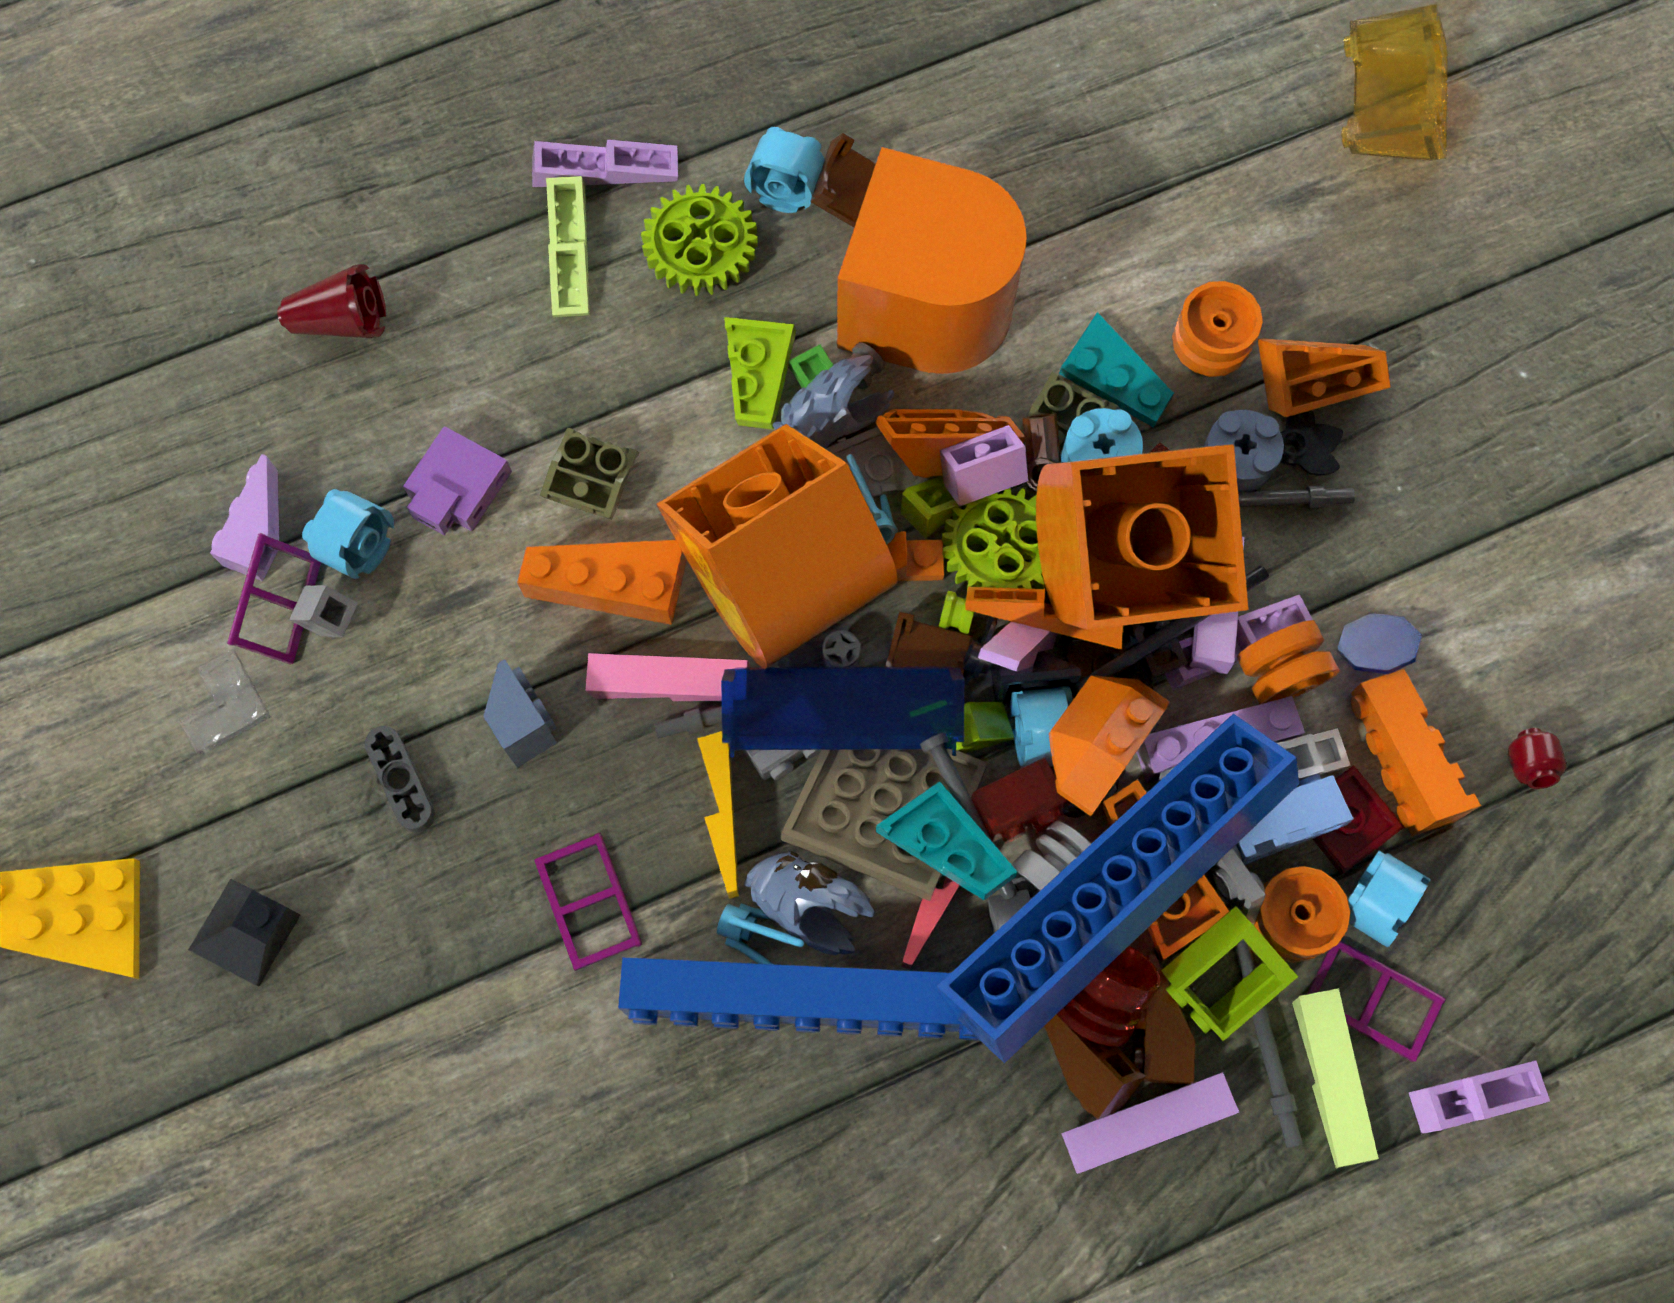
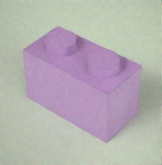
(984, 465)

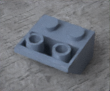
(515, 720)

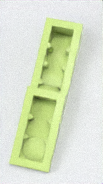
(568, 246)
(1336, 1077)

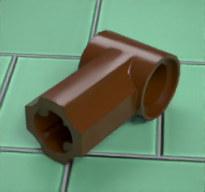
(1041, 444)

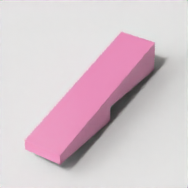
(657, 677)

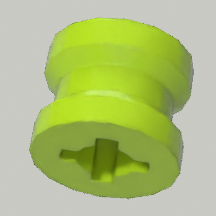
(955, 613)

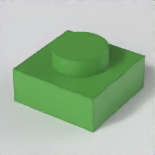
(809, 365)

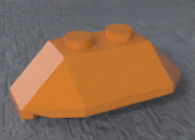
(922, 433)
(1101, 736)

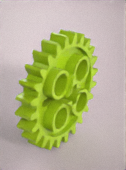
(699, 239)
(982, 568)

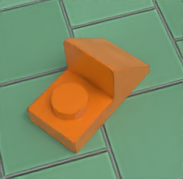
(917, 558)

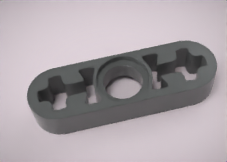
(378, 758)

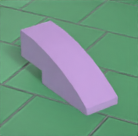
(1479, 1097)

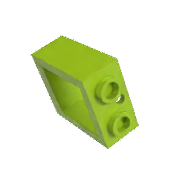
(1246, 996)

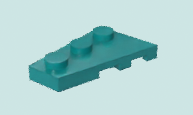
(1116, 373)
(949, 841)

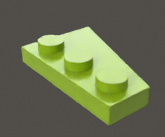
(759, 367)

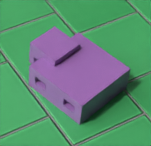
(454, 482)

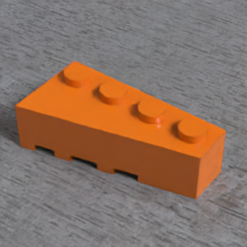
(611, 578)
(1410, 754)
(1193, 912)

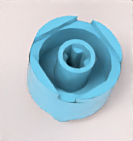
(784, 170)
(1101, 435)
(349, 533)
(1035, 716)
(1385, 897)

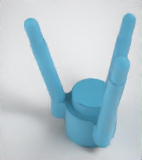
(882, 517)
(740, 924)

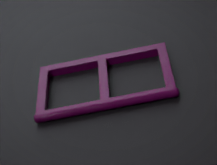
(249, 589)
(560, 912)
(1386, 973)

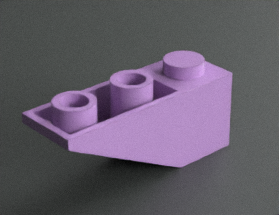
(249, 515)

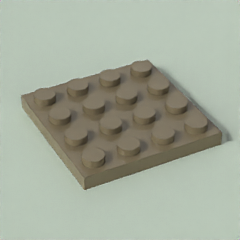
(856, 792)

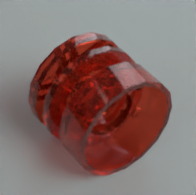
(1114, 1000)

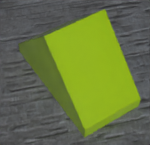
(927, 505)
(984, 726)

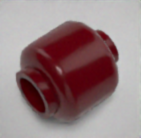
(1537, 758)

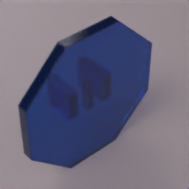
(1379, 643)

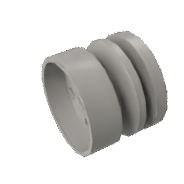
(1058, 850)

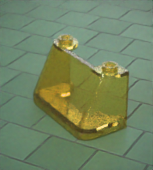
(1399, 85)

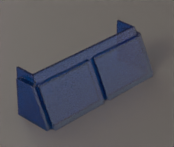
(841, 707)

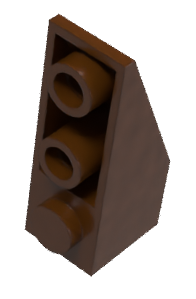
(1165, 1039)

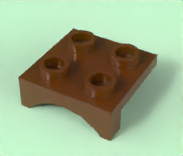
(843, 180)
(926, 645)

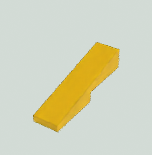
(722, 824)

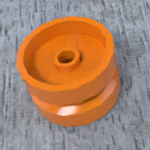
(1217, 328)
(1288, 662)
(1317, 900)

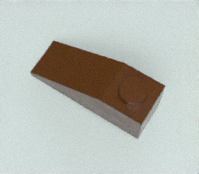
(1094, 1072)

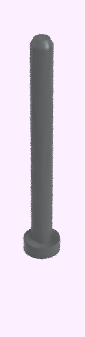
(958, 790)

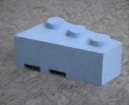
(1304, 814)

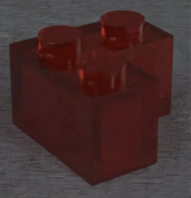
(1020, 802)

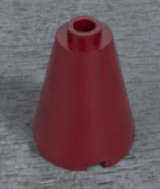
(336, 306)

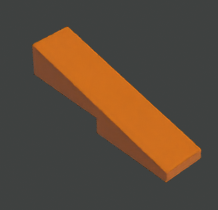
(1029, 609)

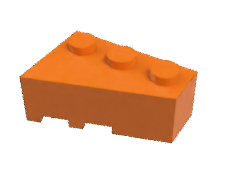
(1318, 374)

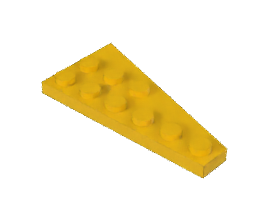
(75, 914)

